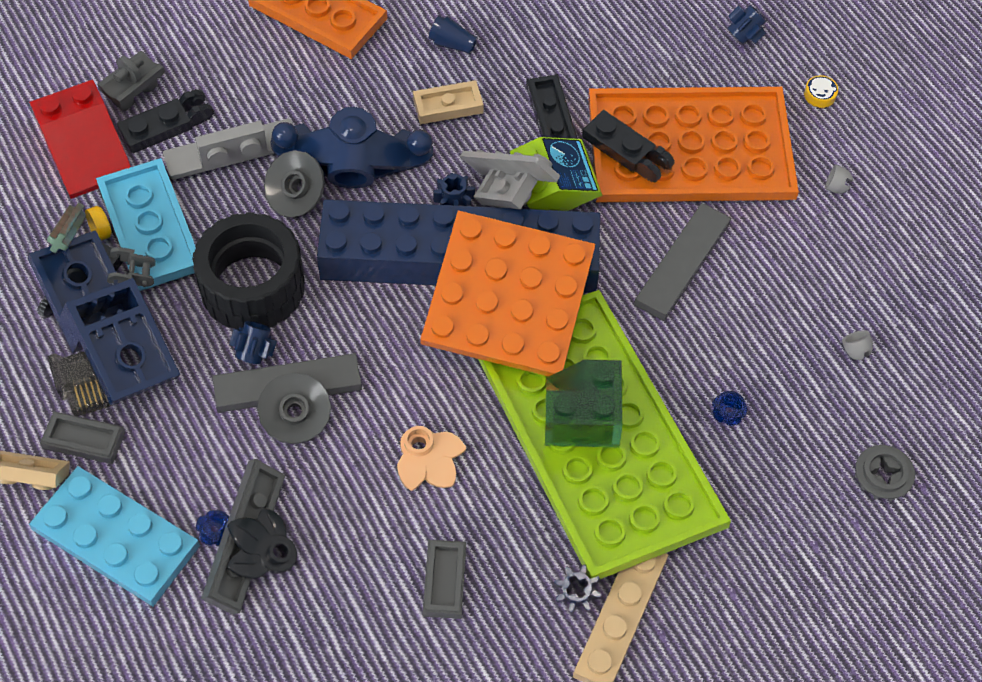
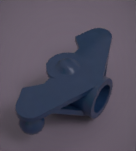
(353, 148)

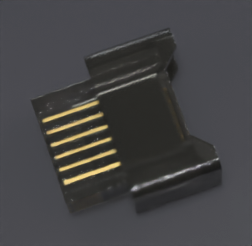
(77, 383)

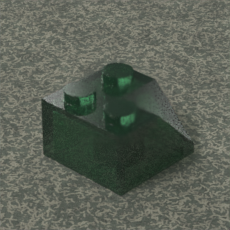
(585, 405)

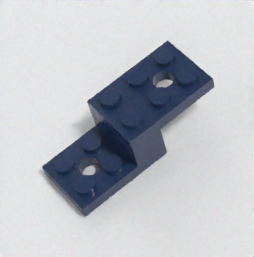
(104, 318)

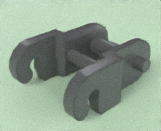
(127, 255)

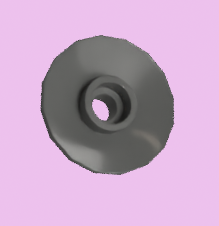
(283, 179)
(291, 391)

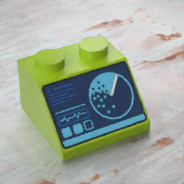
(577, 178)

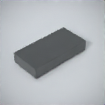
(82, 437)
(444, 579)

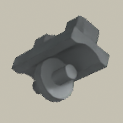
(130, 79)

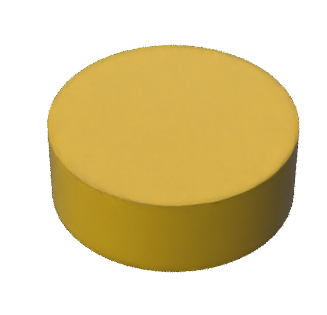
(98, 221)

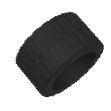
(242, 238)

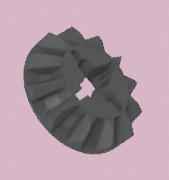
(894, 462)

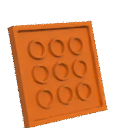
(508, 294)

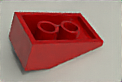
(79, 136)

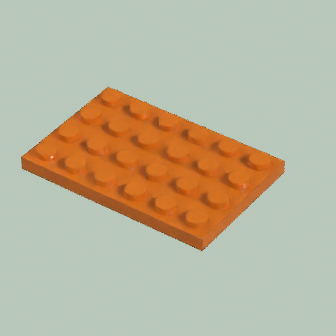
(721, 138)

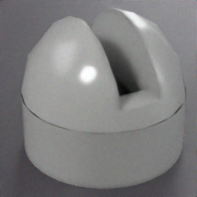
(837, 179)
(858, 344)

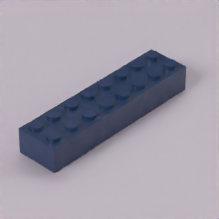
(410, 240)

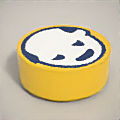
(821, 91)

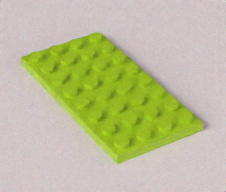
(612, 500)

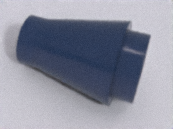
(451, 35)

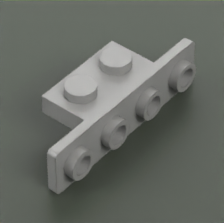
(221, 149)
(508, 176)

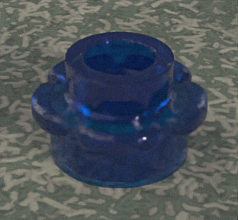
(731, 400)
(204, 524)

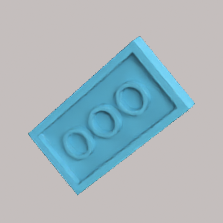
(149, 219)
(115, 535)

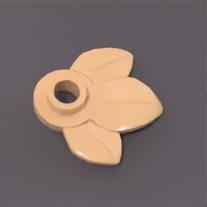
(430, 463)

